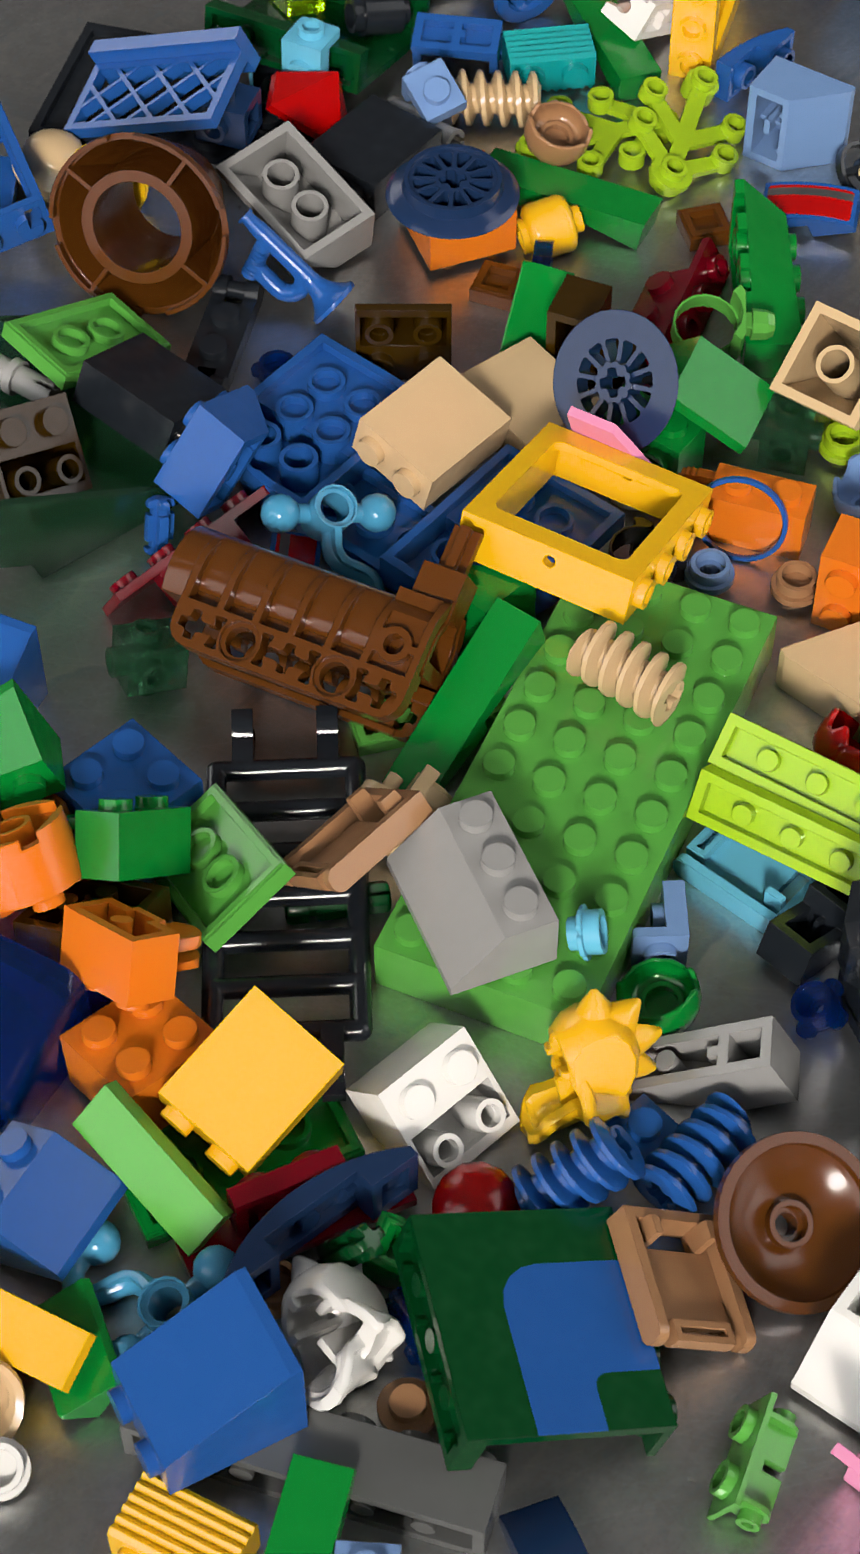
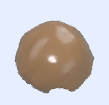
(557, 133)

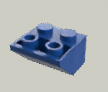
(213, 450)

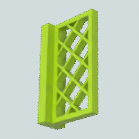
(789, 770)
(776, 828)

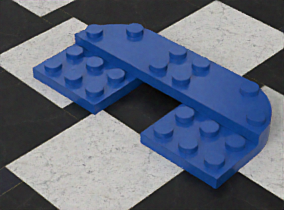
(312, 423)

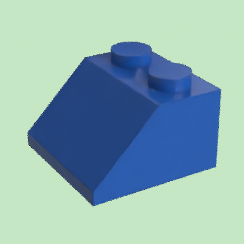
(50, 1200)

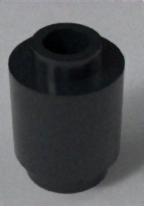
(376, 16)

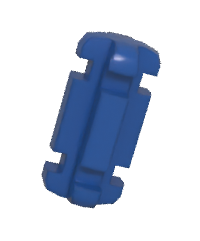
(158, 523)

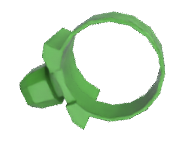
(757, 324)

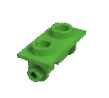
(759, 1439)

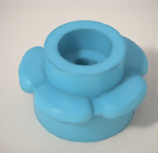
(587, 932)

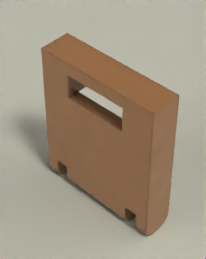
(356, 838)
(675, 1295)

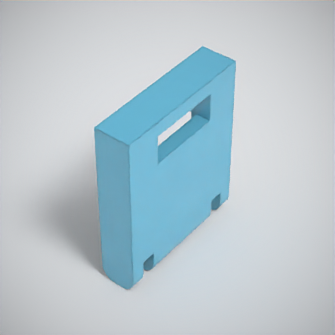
(738, 878)

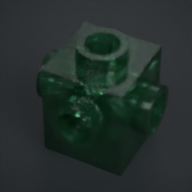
(787, 436)
(146, 657)

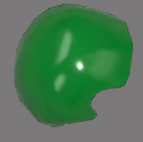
(667, 993)

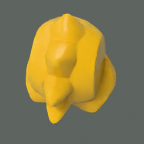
(595, 1060)

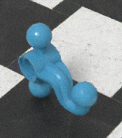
(374, 512)
(154, 1296)

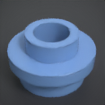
(709, 572)

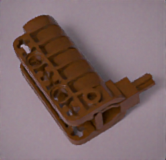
(324, 622)

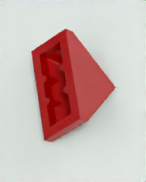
(307, 99)

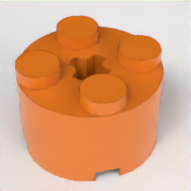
(36, 857)

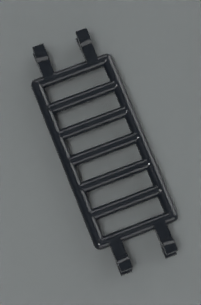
(354, 937)

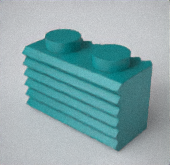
(558, 54)

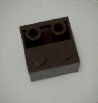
(403, 336)
(41, 450)

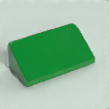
(531, 301)
(89, 1391)

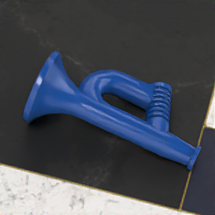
(323, 292)

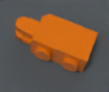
(750, 517)

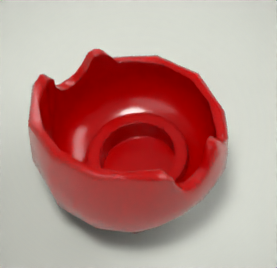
(835, 739)
(474, 1189)

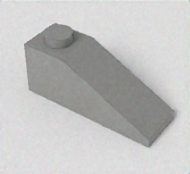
(744, 1059)

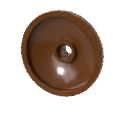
(818, 1194)

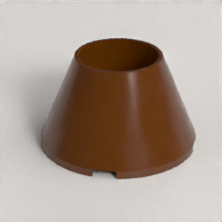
(112, 244)

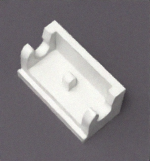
(641, 17)

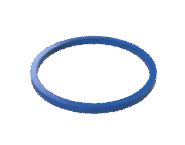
(748, 558)

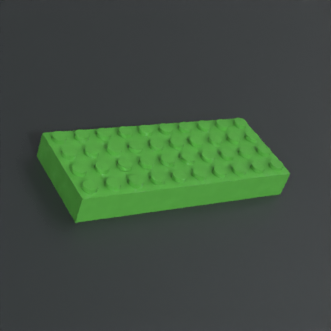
(593, 796)

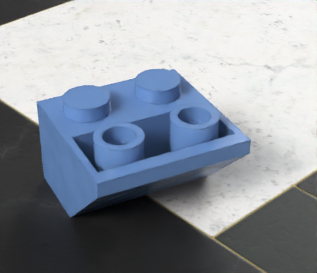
(796, 117)

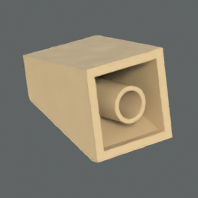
(824, 366)

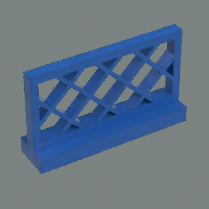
(159, 61)

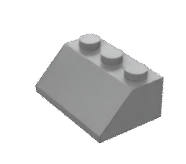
(300, 197)
(474, 895)

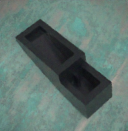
(806, 935)

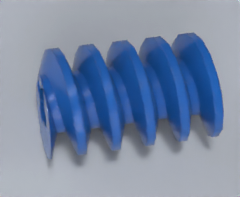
(696, 1155)
(583, 1173)

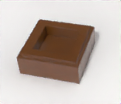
(701, 223)
(494, 285)

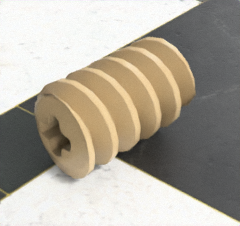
(498, 97)
(627, 672)

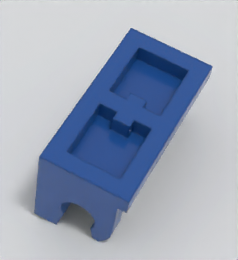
(457, 38)

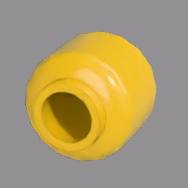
(552, 221)

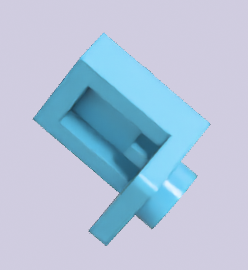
(308, 45)

